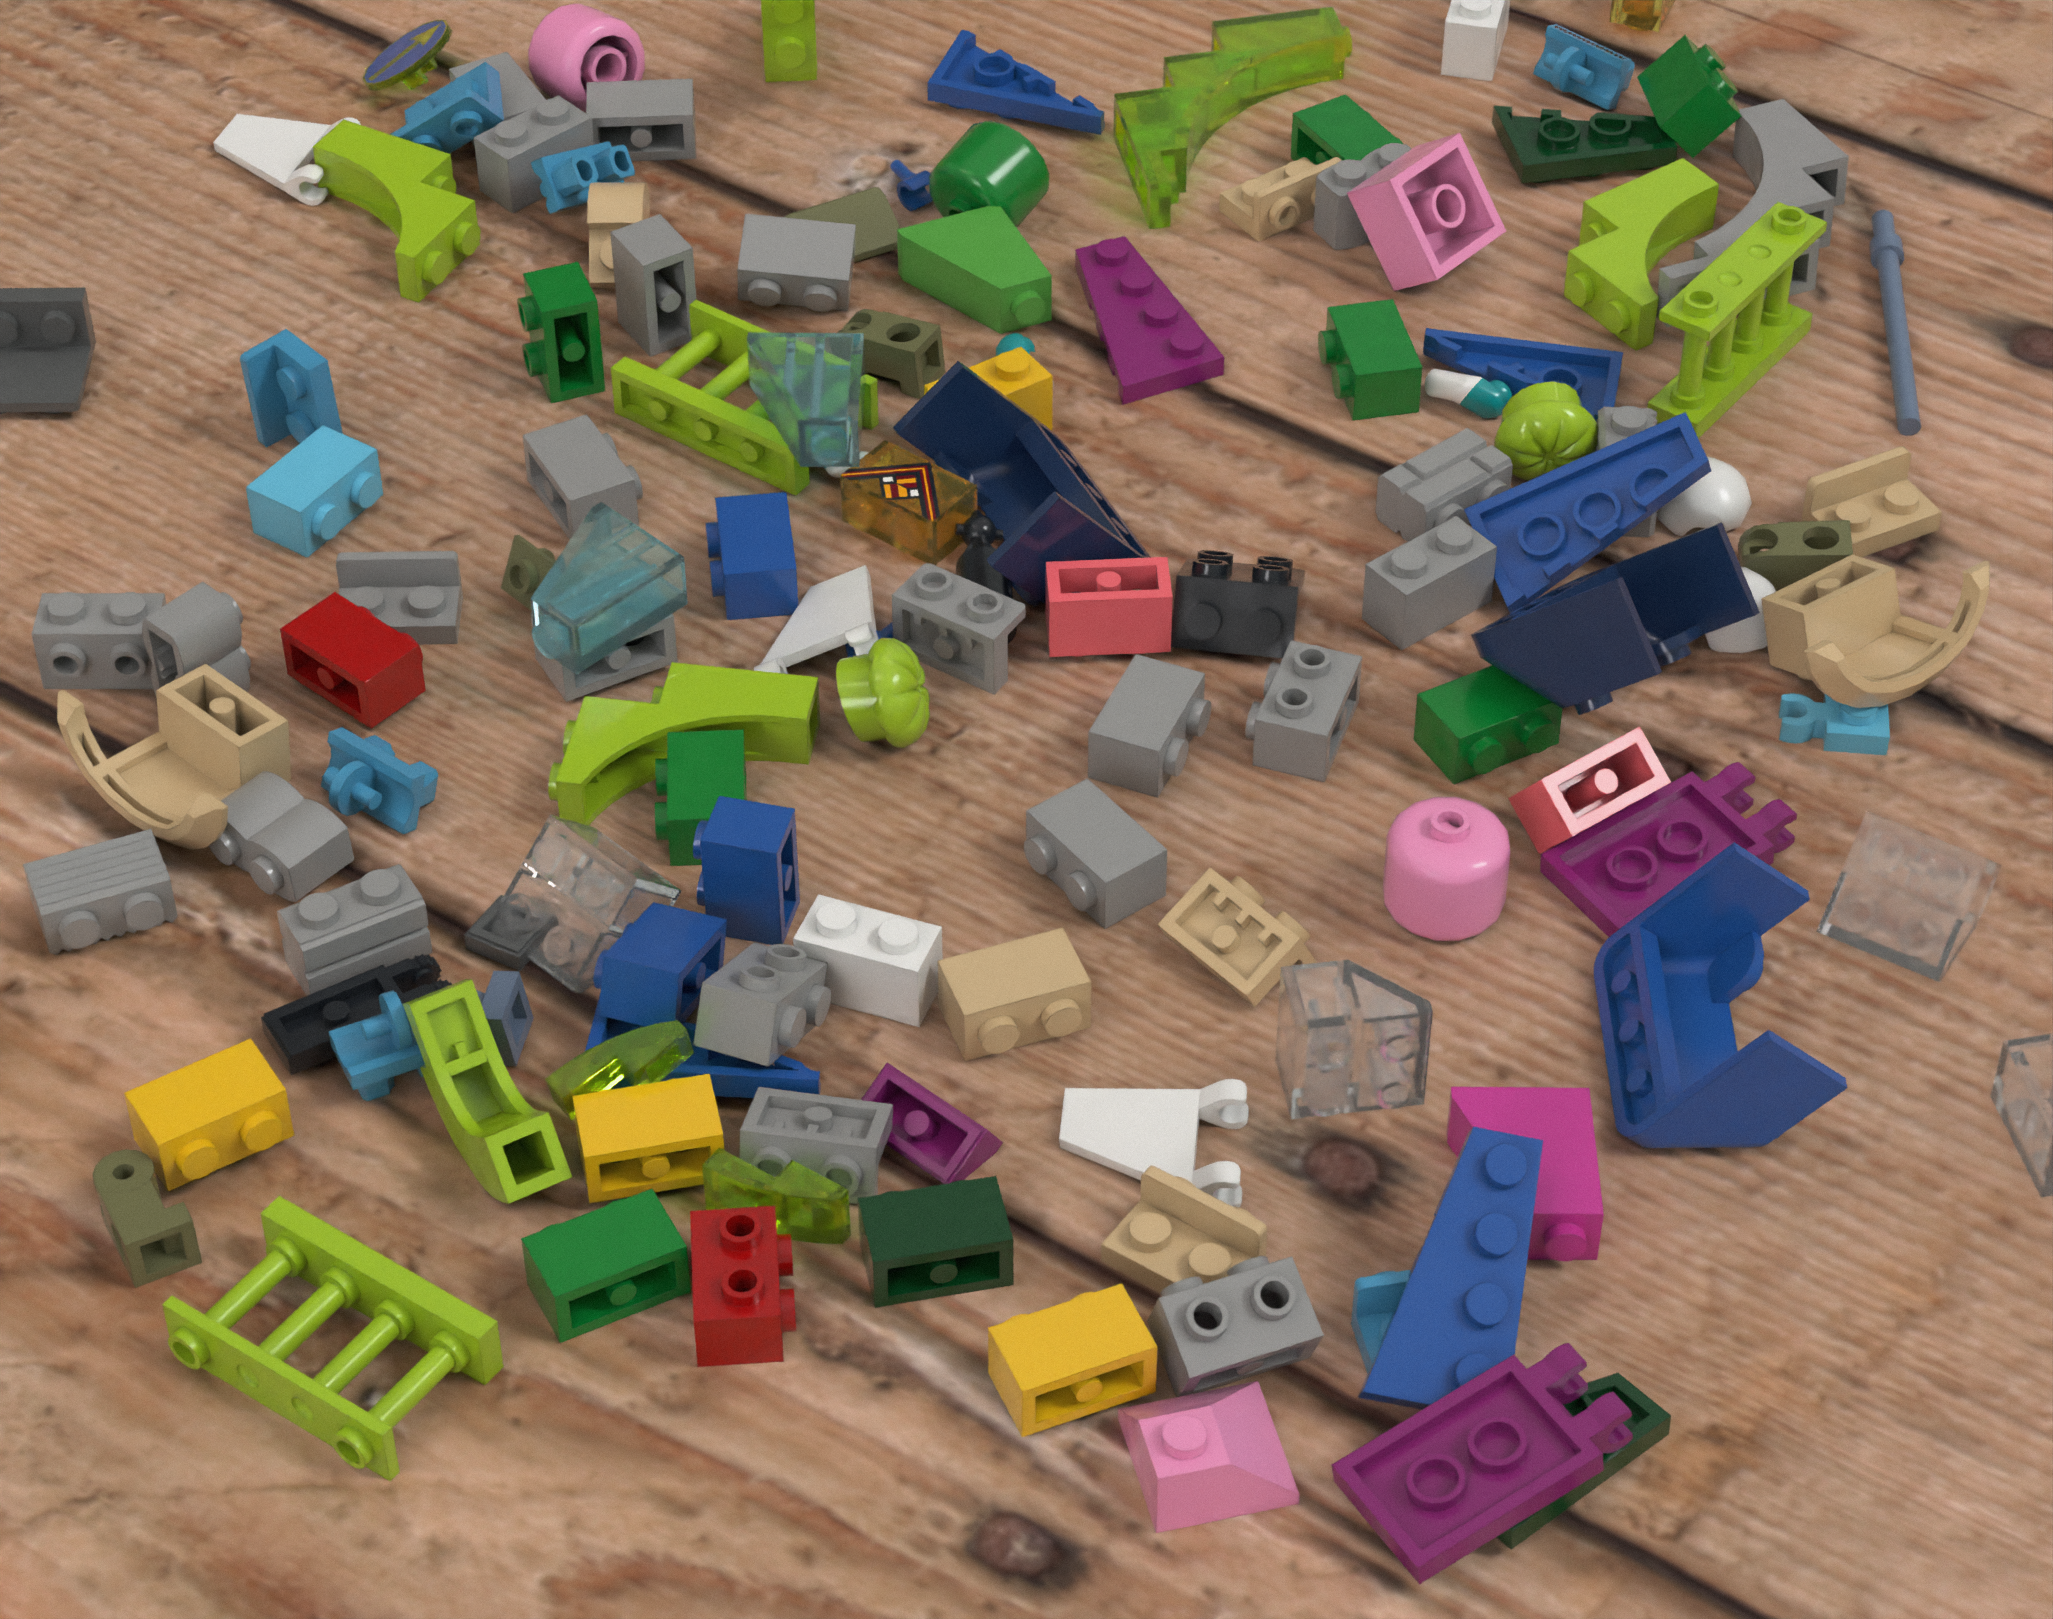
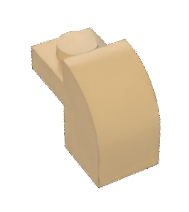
(608, 209)

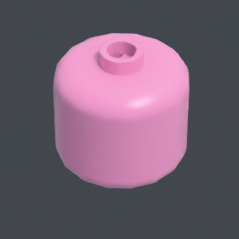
(580, 47)
(1446, 868)

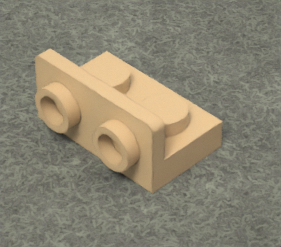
(1274, 199)
(1876, 500)
(1234, 936)
(1181, 1234)

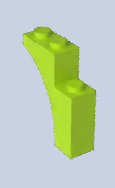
(789, 40)
(410, 193)
(1625, 238)
(617, 740)

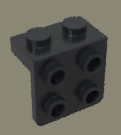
(1236, 604)

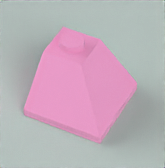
(1208, 1456)

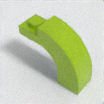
(491, 1124)

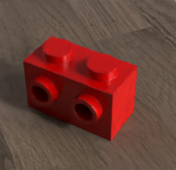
(353, 659)
(737, 1286)

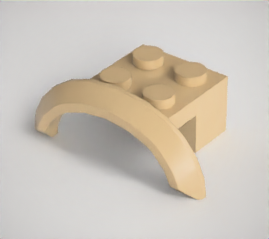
(1853, 641)
(205, 749)

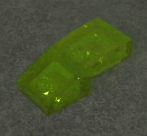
(638, 1055)
(804, 1201)

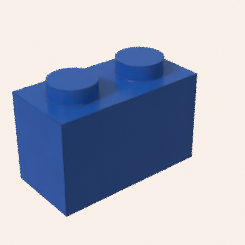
(755, 556)
(749, 868)
(659, 965)

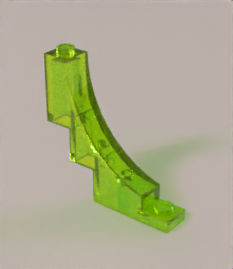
(1247, 63)

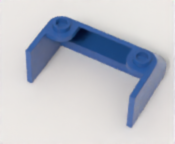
(1670, 1023)

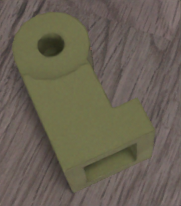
(900, 348)
(1794, 549)
(146, 1235)

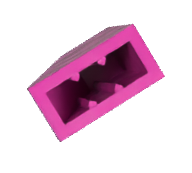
(1568, 1187)

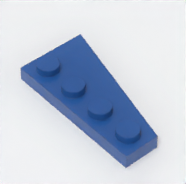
(1585, 506)
(1466, 1279)

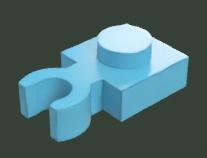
(1838, 724)

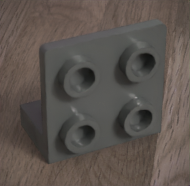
(44, 349)

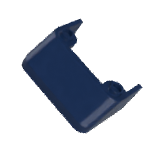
(1022, 478)
(1620, 621)

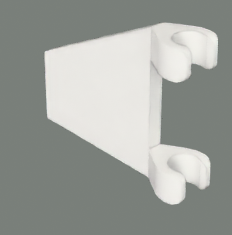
(278, 152)
(825, 619)
(1156, 1128)

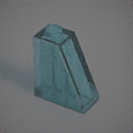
(812, 392)
(605, 590)

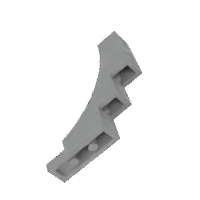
(1788, 165)

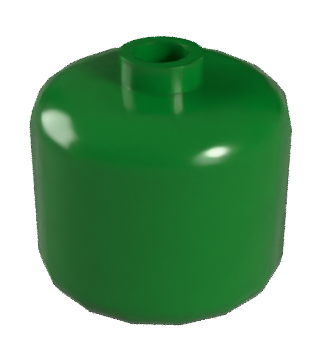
(990, 169)

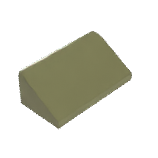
(868, 211)

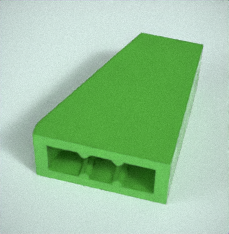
(978, 267)

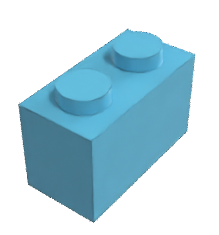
(314, 491)

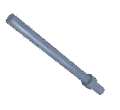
(1887, 257)

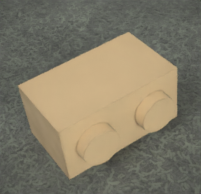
(1014, 994)

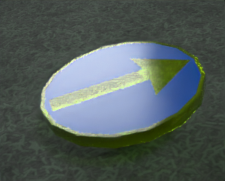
(408, 57)

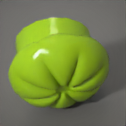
(1545, 429)
(884, 693)

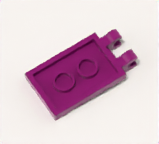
(1660, 841)
(1481, 1460)

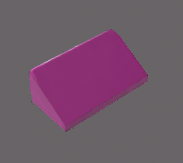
(931, 1129)

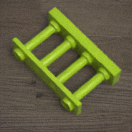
(1743, 347)
(701, 416)
(346, 1277)

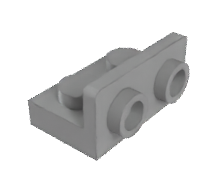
(406, 590)
(956, 625)
(821, 1132)

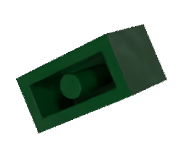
(935, 1241)

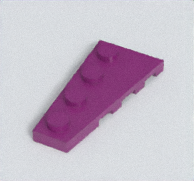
(1144, 327)

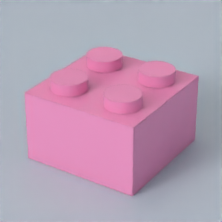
(1426, 212)

